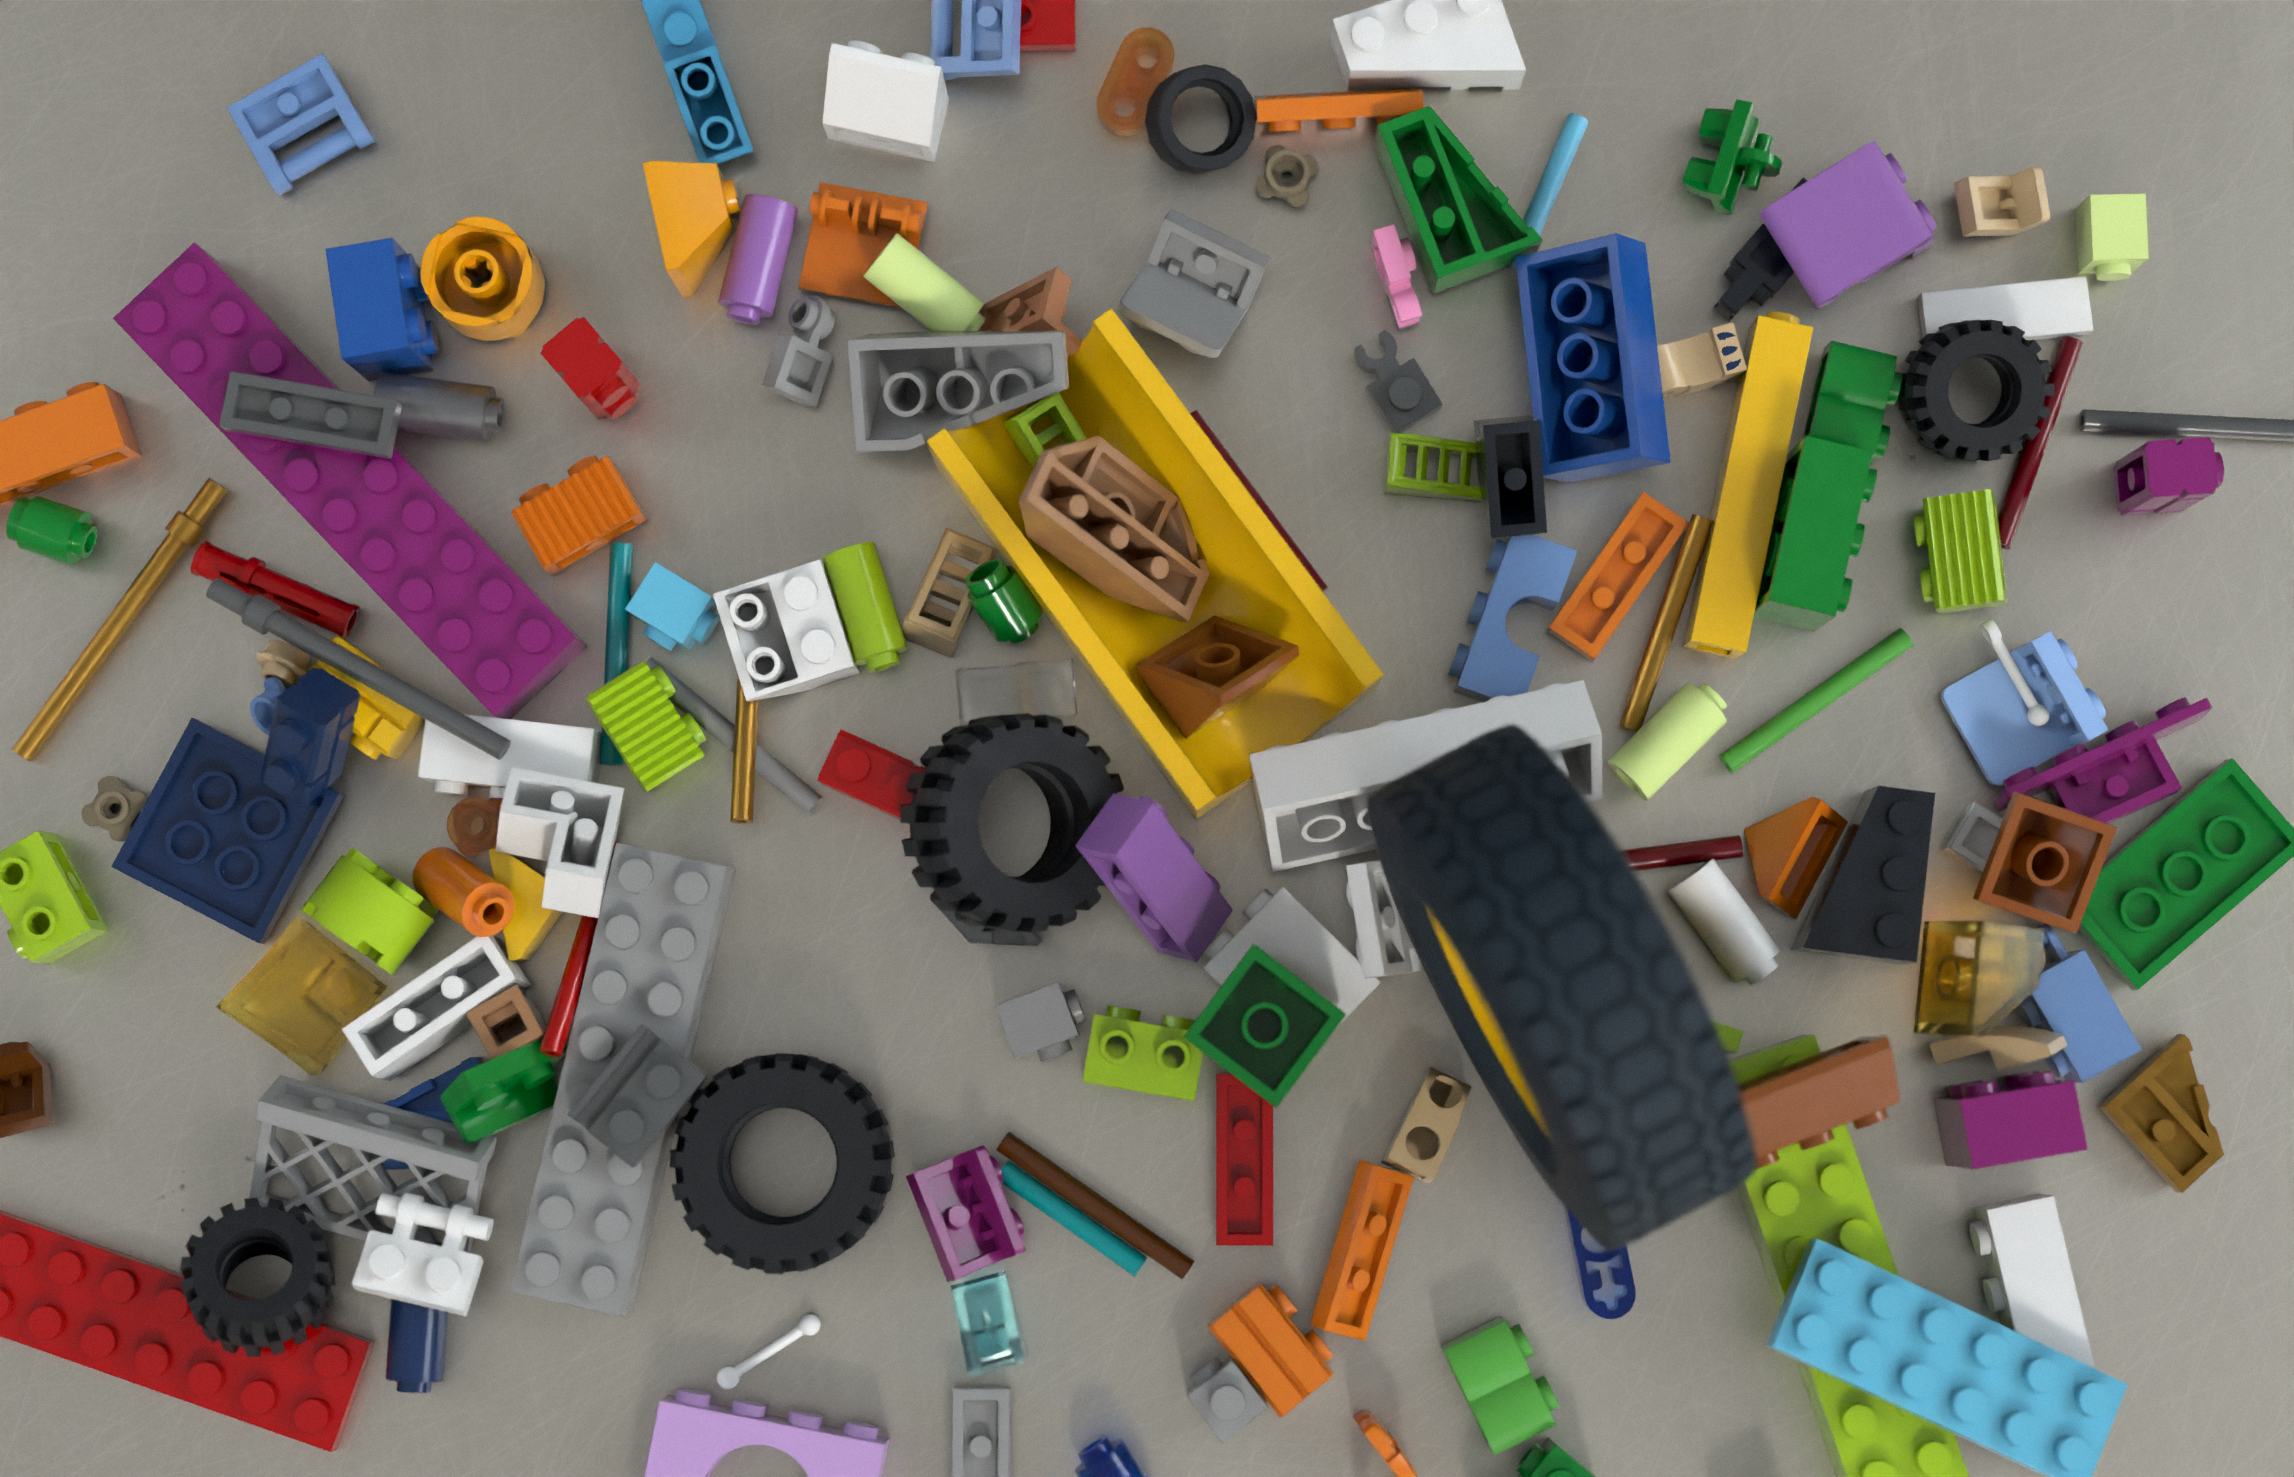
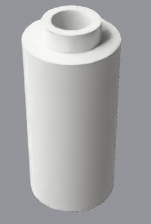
(1726, 923)

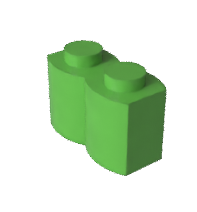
(1499, 1384)

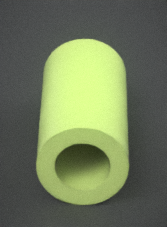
(924, 289)
(1669, 739)

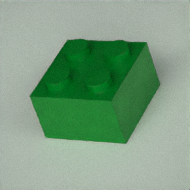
(1264, 1025)

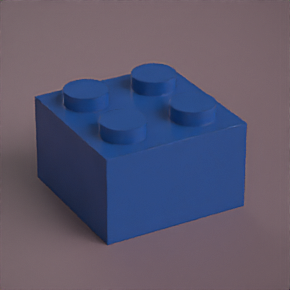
(380, 309)

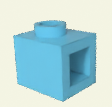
(673, 609)

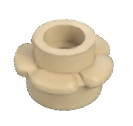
(282, 662)

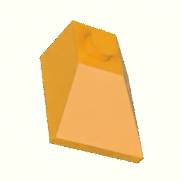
(691, 217)

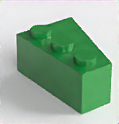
(1447, 203)

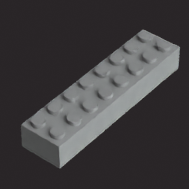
(648, 968)

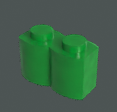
(1852, 397)

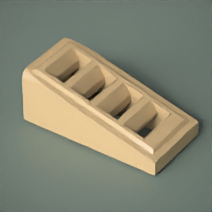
(927, 632)

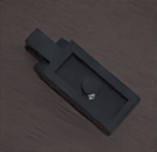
(1755, 272)

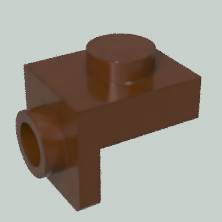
(24, 1089)

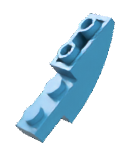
(698, 79)

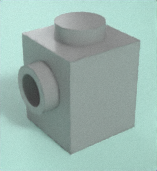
(1041, 1021)
(1225, 1397)

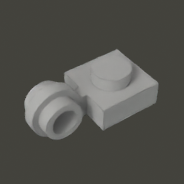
(797, 364)

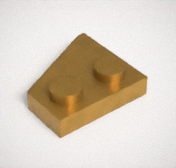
(2167, 1115)

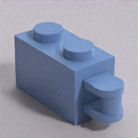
(2080, 1007)

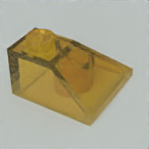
(1975, 975)

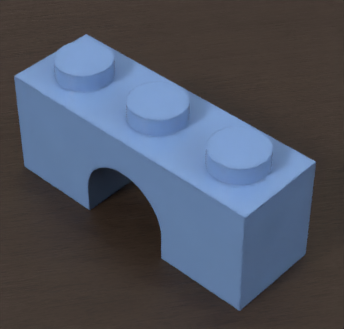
(1525, 573)

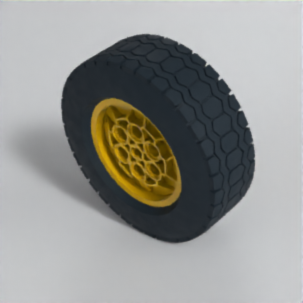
(1563, 985)

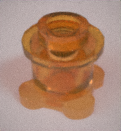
(460, 822)

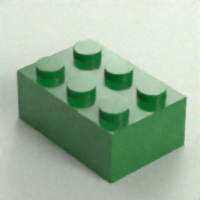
(1815, 533)

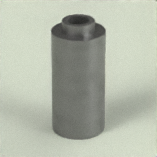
(443, 406)

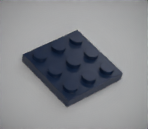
(223, 835)

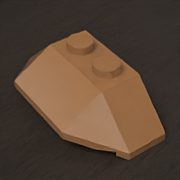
(1114, 527)

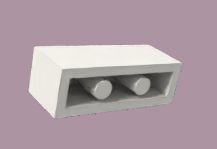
(533, 746)
(432, 1007)
(2031, 1273)

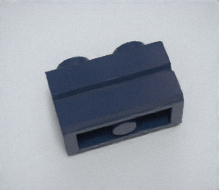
(309, 736)

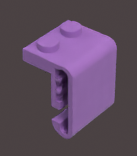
(1849, 223)

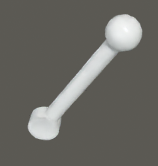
(2037, 713)
(730, 1375)

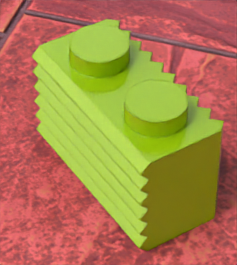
(1962, 552)
(646, 725)

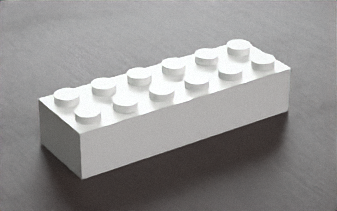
(1318, 790)

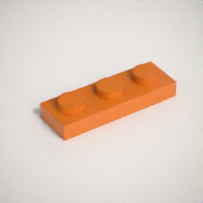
(1335, 108)
(1617, 576)
(1362, 1250)

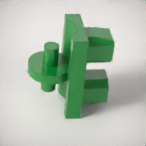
(1735, 134)

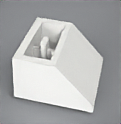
(884, 100)
(785, 633)

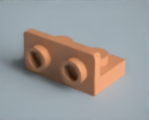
(1033, 307)

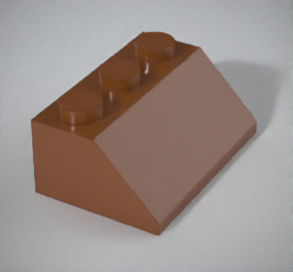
(1819, 1095)

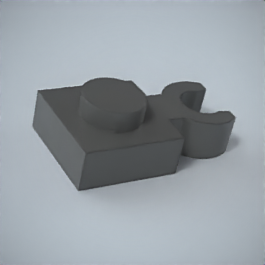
(1400, 391)

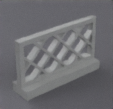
(375, 1135)

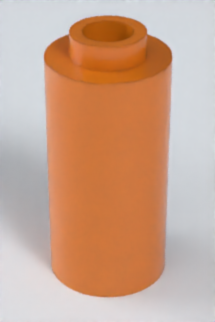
(463, 892)

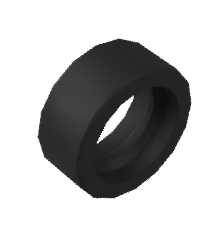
(1240, 112)

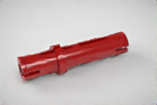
(292, 596)

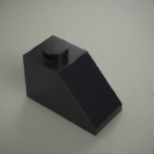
(1511, 475)

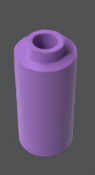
(757, 258)

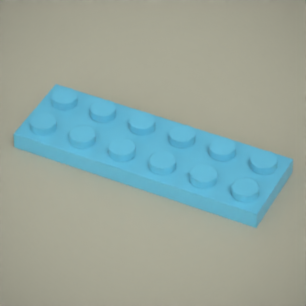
(1945, 1363)

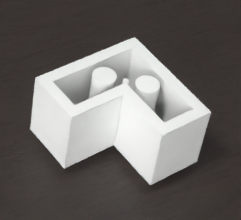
(570, 827)

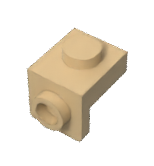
(2002, 203)

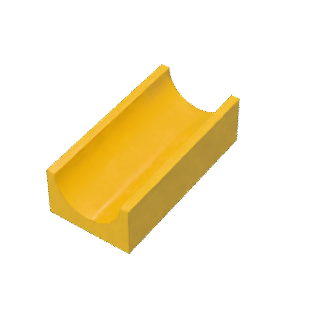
(1250, 581)

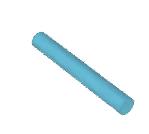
(1555, 172)

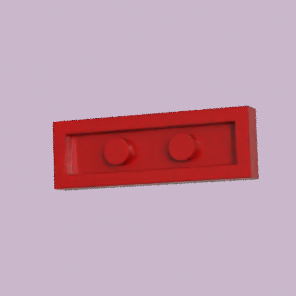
(1243, 1165)

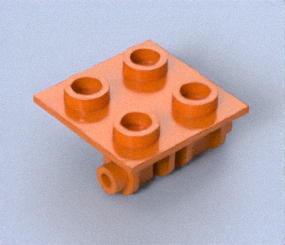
(849, 234)

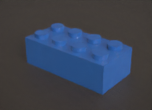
(1593, 358)

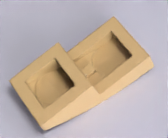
(2008, 1046)

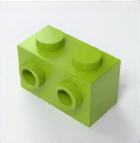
(45, 900)
(1142, 1054)

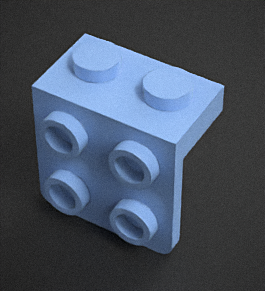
(1995, 715)

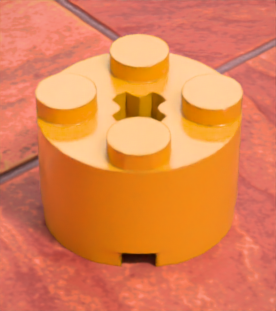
(467, 253)

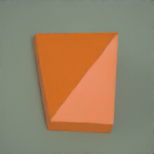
(1792, 851)

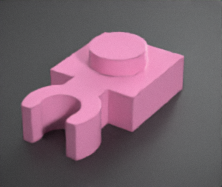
(1394, 263)

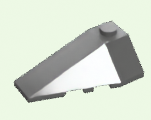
(931, 381)

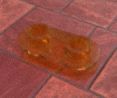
(1133, 83)

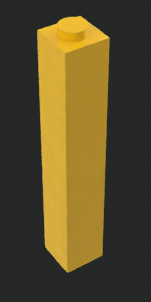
(1748, 486)

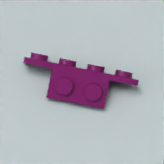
(2116, 776)

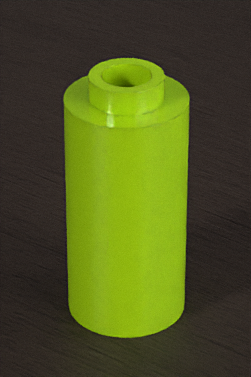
(865, 606)

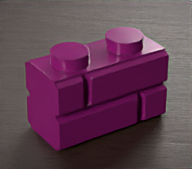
(2167, 476)

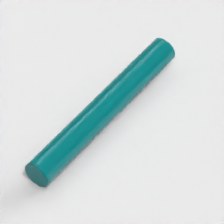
(1072, 1219)

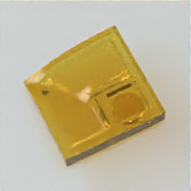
(303, 996)

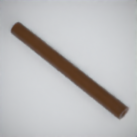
(1095, 1205)

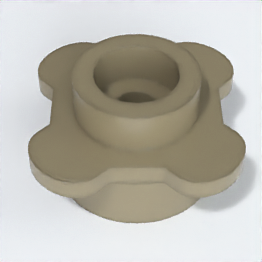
(1285, 160)
(100, 814)

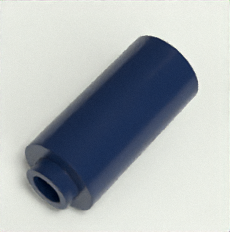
(416, 1346)

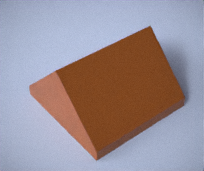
(1213, 671)
(2045, 862)

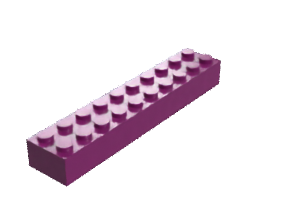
(366, 507)

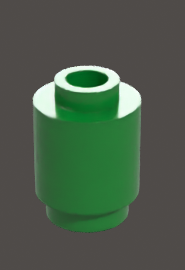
(51, 529)
(1003, 601)

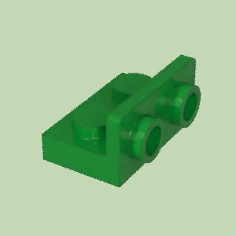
(502, 1092)

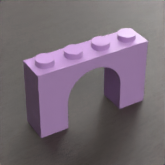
(695, 1435)

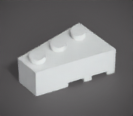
(1427, 46)

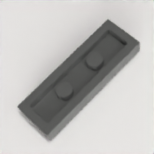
(310, 415)

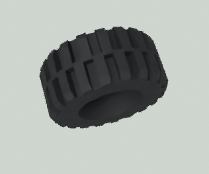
(947, 817)
(706, 1178)

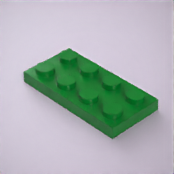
(2185, 873)

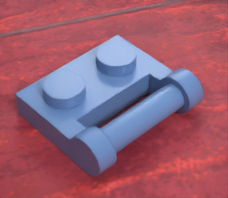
(987, 38)
(291, 109)

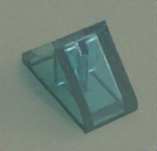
(989, 1324)

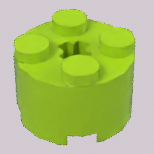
(368, 912)

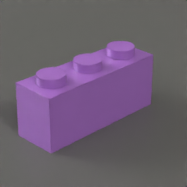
(1155, 876)

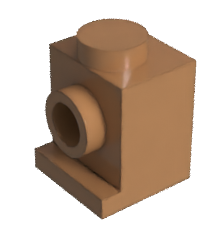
(507, 1022)

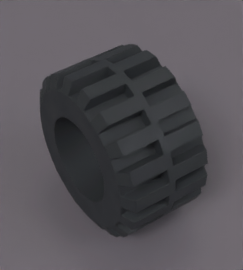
(2021, 390)
(243, 1236)

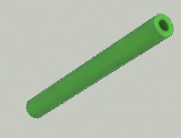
(1816, 700)

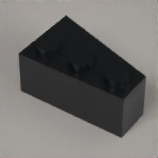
(1876, 882)

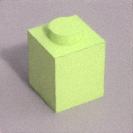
(2111, 235)

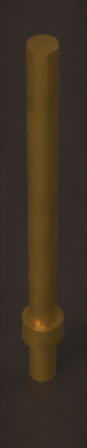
(183, 531)

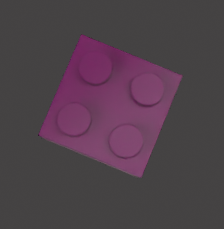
(2010, 1123)

